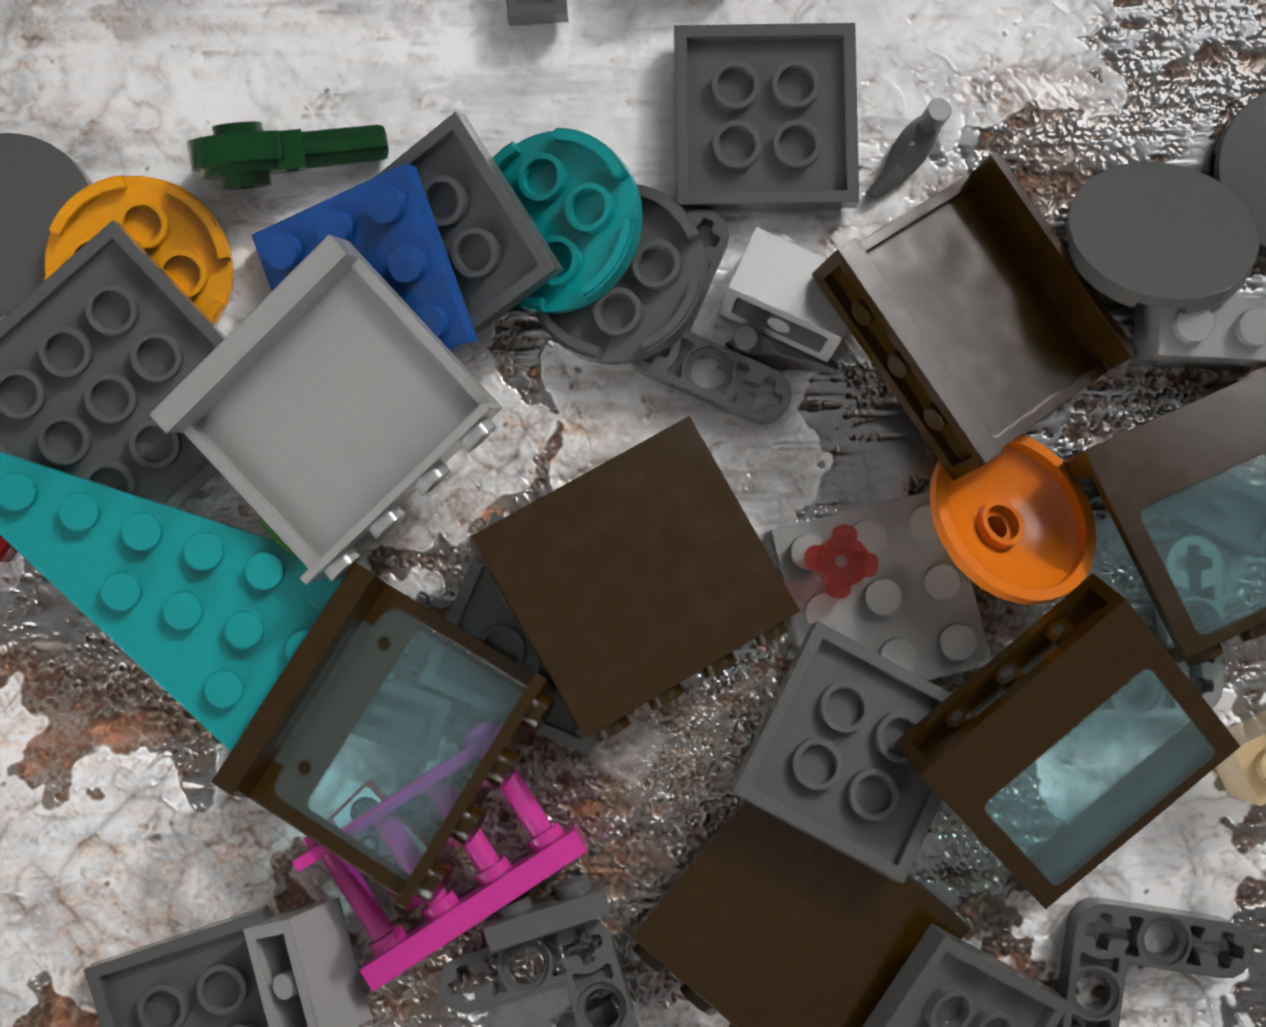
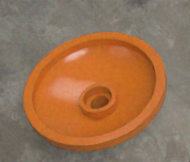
(1016, 524)

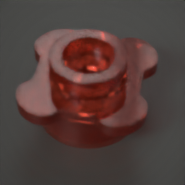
(859, 561)

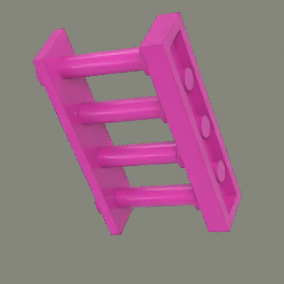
(451, 915)

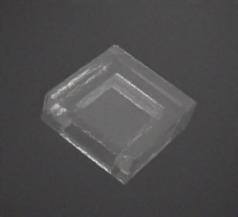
(630, 752)

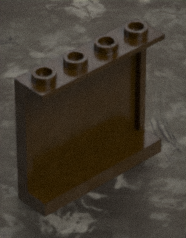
(973, 315)
(636, 579)
(785, 927)

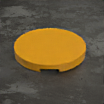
(164, 221)

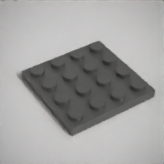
(91, 364)

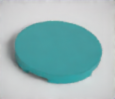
(582, 207)

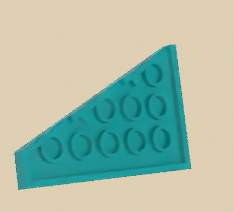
(178, 592)

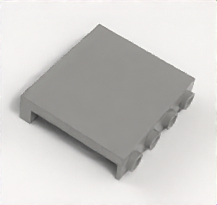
(330, 408)

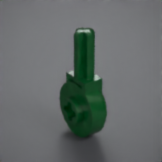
(246, 155)

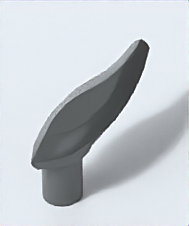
(912, 147)
(775, 353)

